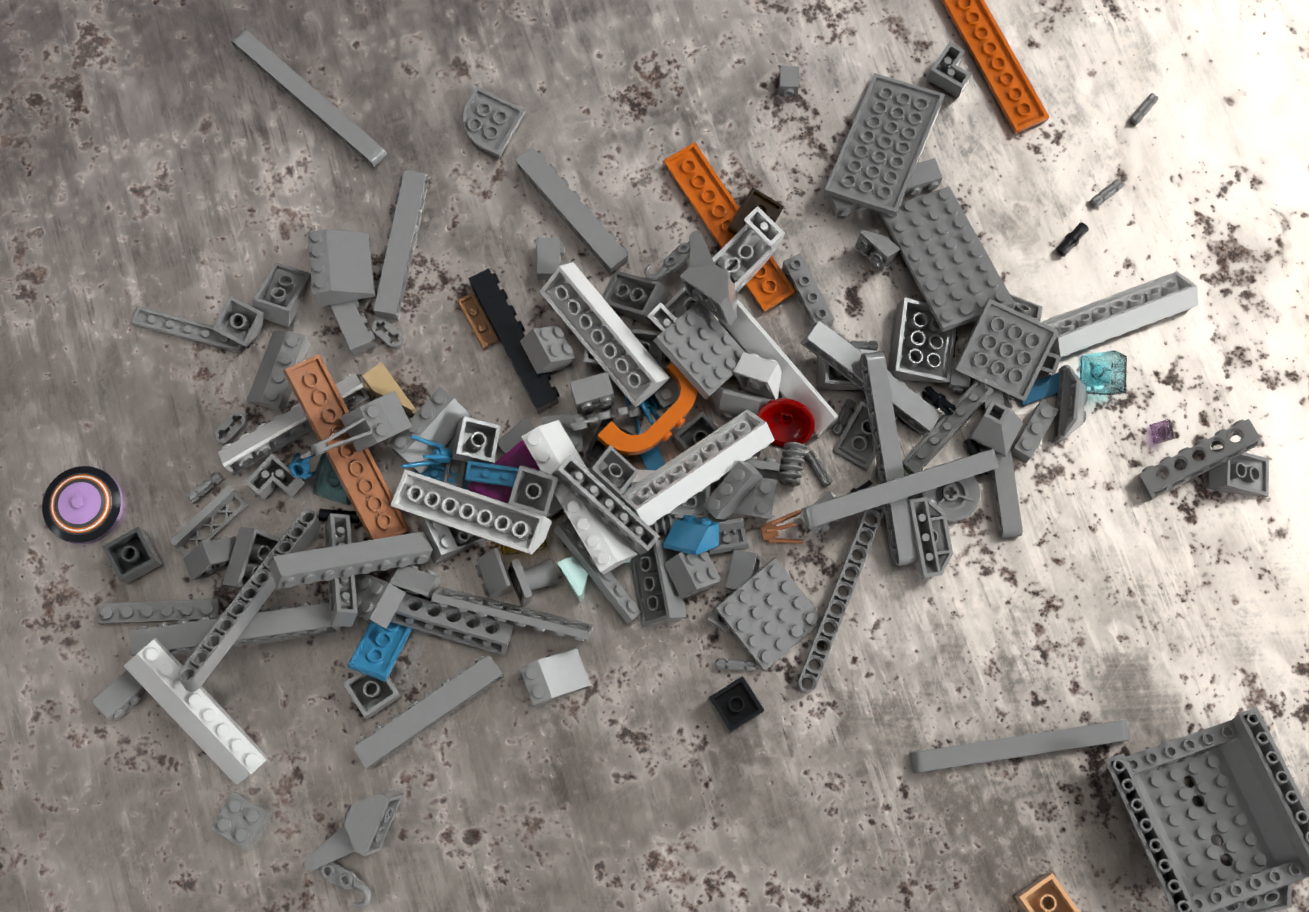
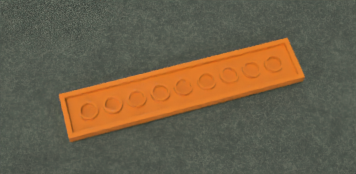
(997, 63)
(717, 211)

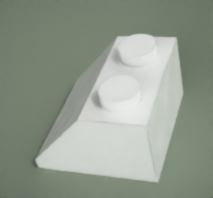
(758, 375)

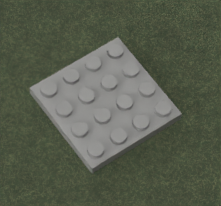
(700, 349)
(1006, 349)
(769, 614)

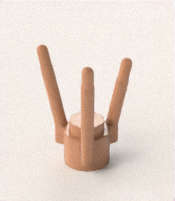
(770, 530)

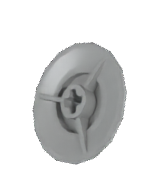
(961, 504)

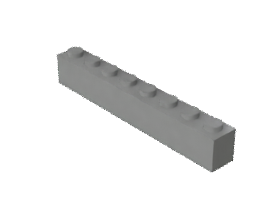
(572, 210)
(401, 245)
(846, 360)
(350, 559)
(428, 711)

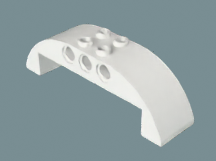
(740, 256)

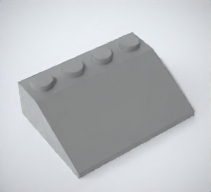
(340, 266)
(919, 345)

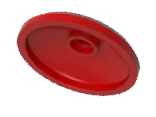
(792, 428)

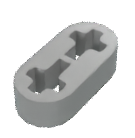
(390, 331)
(230, 427)

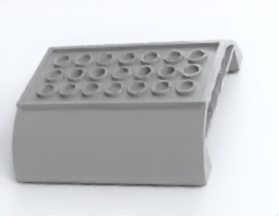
(1246, 803)

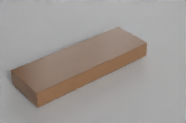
(478, 320)

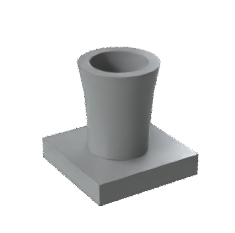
(532, 578)

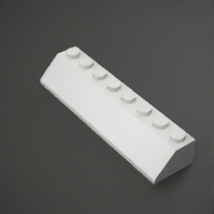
(1123, 312)
(604, 334)
(793, 384)
(282, 430)
(549, 448)
(698, 467)
(471, 512)
(196, 713)

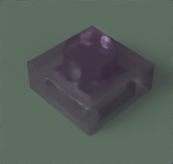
(1161, 431)

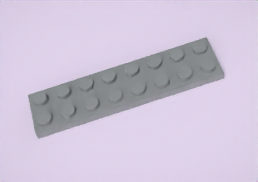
(505, 611)

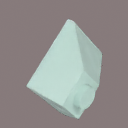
(575, 576)

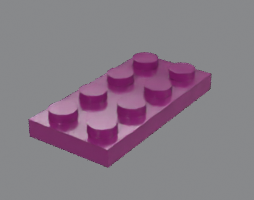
(516, 457)

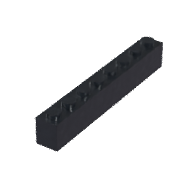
(510, 333)

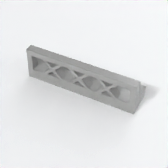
(205, 516)

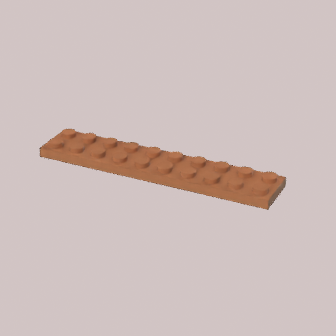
(355, 470)

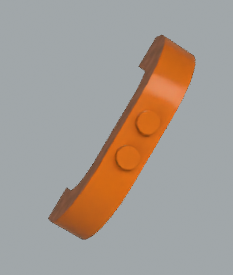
(661, 429)

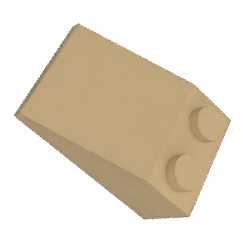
(380, 382)

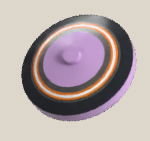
(82, 505)

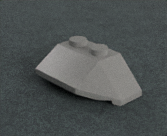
(732, 403)
(1070, 403)
(931, 537)

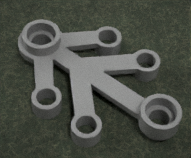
(582, 422)

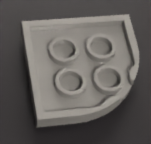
(490, 121)

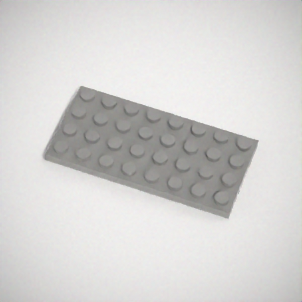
(884, 144)
(946, 258)

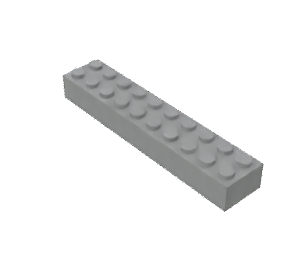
(264, 627)

